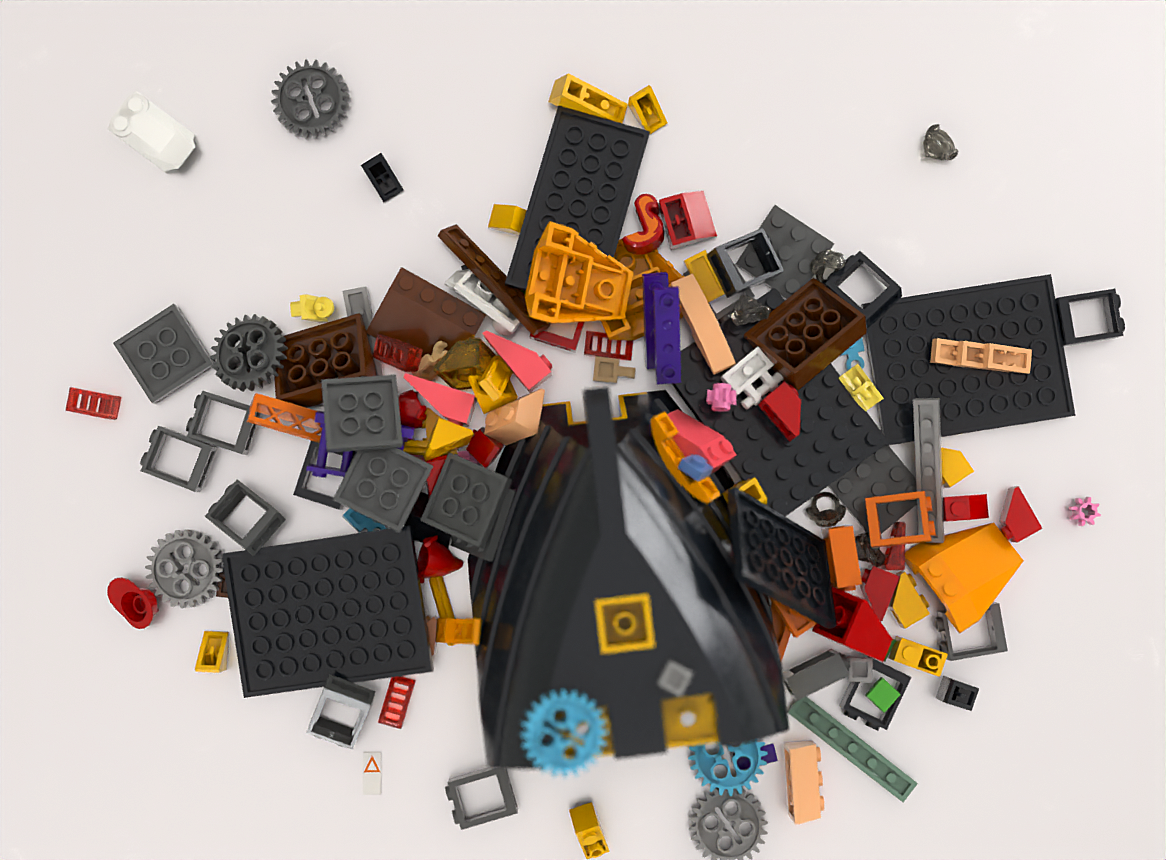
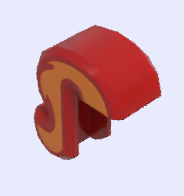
(653, 229)

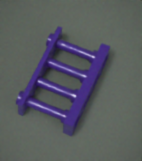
(661, 328)
(320, 468)

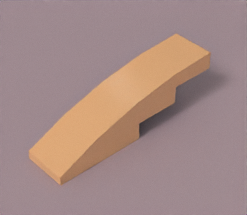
(704, 325)
(981, 356)

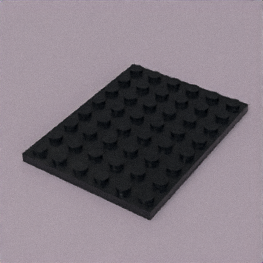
(971, 399)
(832, 425)
(327, 609)

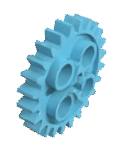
(552, 754)
(705, 764)

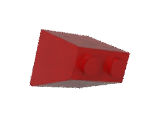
(856, 626)

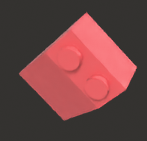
(524, 363)
(449, 402)
(701, 440)

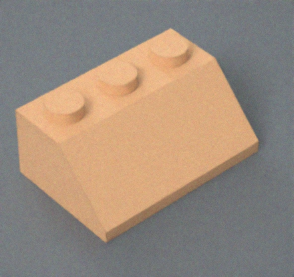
(803, 781)

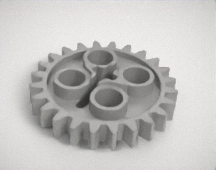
(170, 583)
(745, 812)

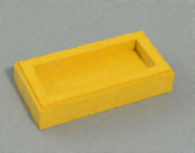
(704, 275)
(495, 377)

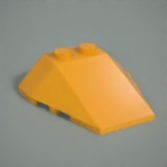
(575, 280)
(633, 324)
(966, 571)

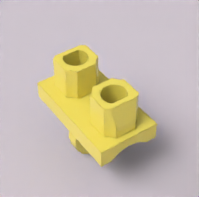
(312, 308)
(860, 387)

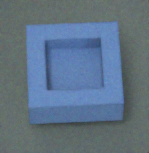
(695, 467)

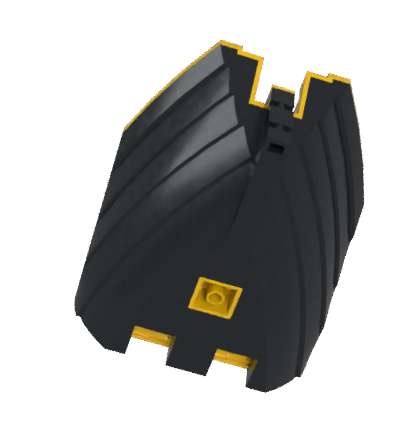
(607, 582)

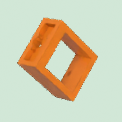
(874, 523)
(842, 557)

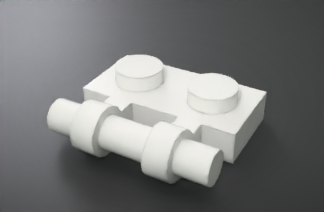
(749, 370)

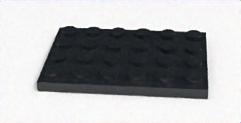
(780, 558)

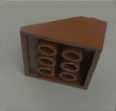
(423, 314)
(807, 332)
(323, 353)

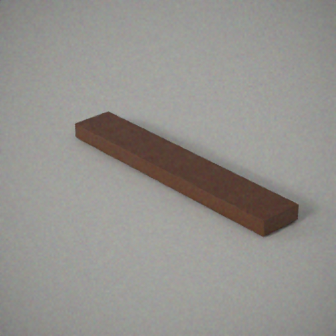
(490, 276)

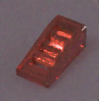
(589, 352)
(410, 357)
(108, 405)
(895, 554)
(383, 719)

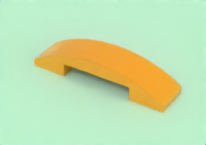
(663, 431)
(459, 631)

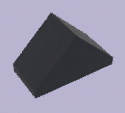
(382, 177)
(957, 693)

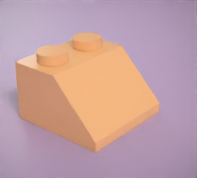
(516, 419)

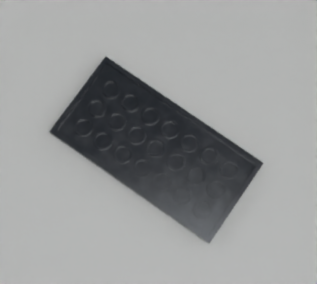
(581, 185)

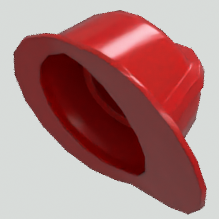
(133, 603)

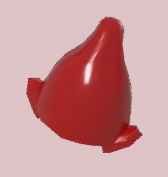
(411, 410)
(436, 560)

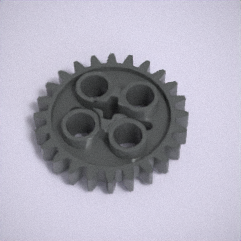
(291, 106)
(248, 352)

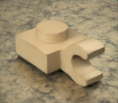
(427, 362)
(609, 370)

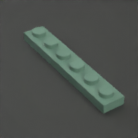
(852, 748)

